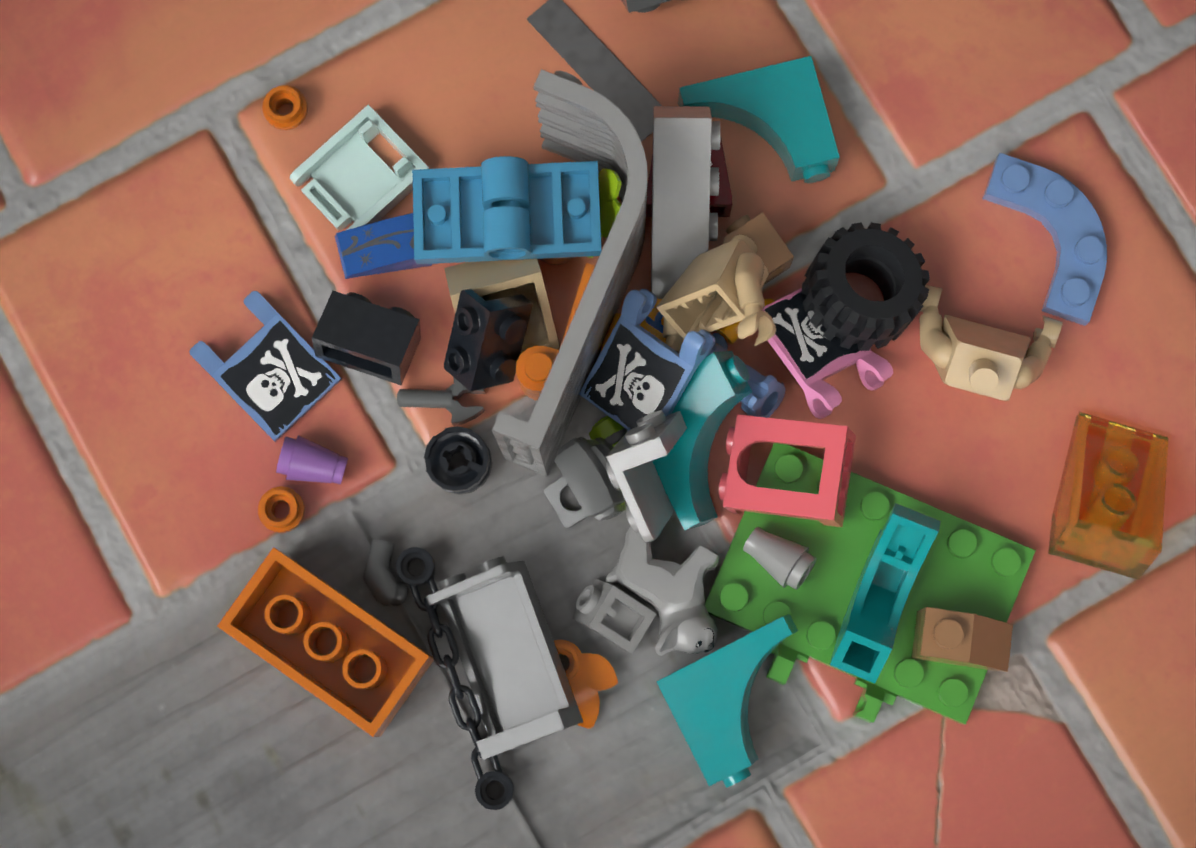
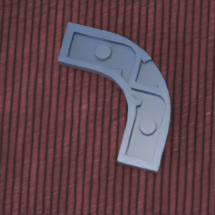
(1069, 220)

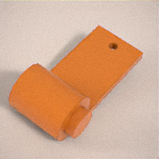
(536, 362)

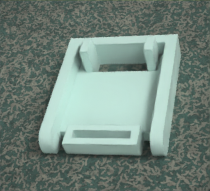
(352, 179)

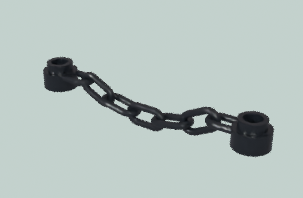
(471, 724)

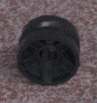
(463, 478)

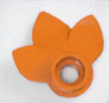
(586, 677)

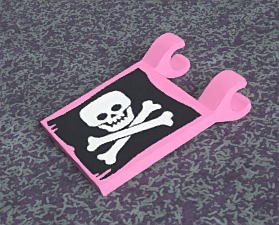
(815, 358)

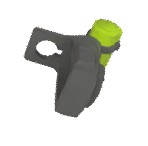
(586, 474)

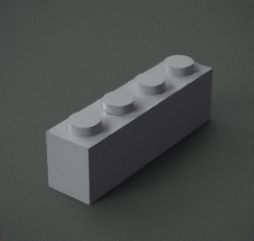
(681, 191)

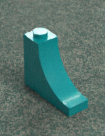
(782, 107)
(707, 399)
(713, 702)

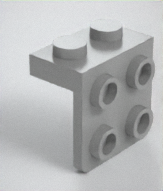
(634, 473)

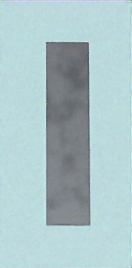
(595, 63)

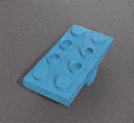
(506, 211)

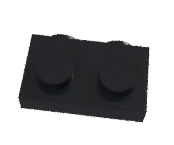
(486, 339)

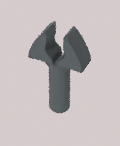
(442, 399)

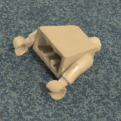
(718, 292)
(982, 356)

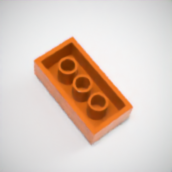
(326, 642)

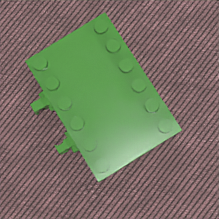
(962, 573)

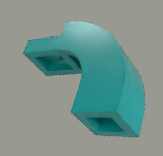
(881, 593)

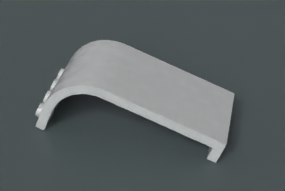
(582, 128)

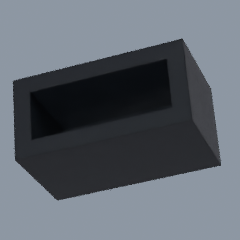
(367, 336)

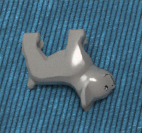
(673, 591)

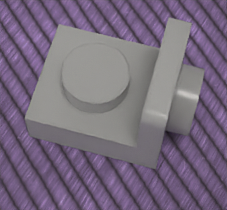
(613, 614)

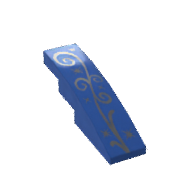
(378, 247)

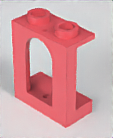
(826, 506)

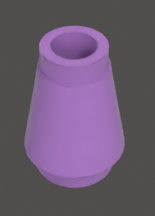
(310, 462)

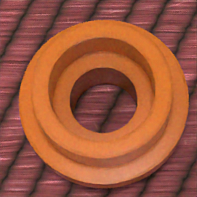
(276, 98)
(267, 507)

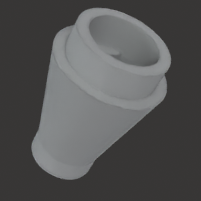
(781, 558)

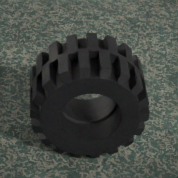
(883, 260)

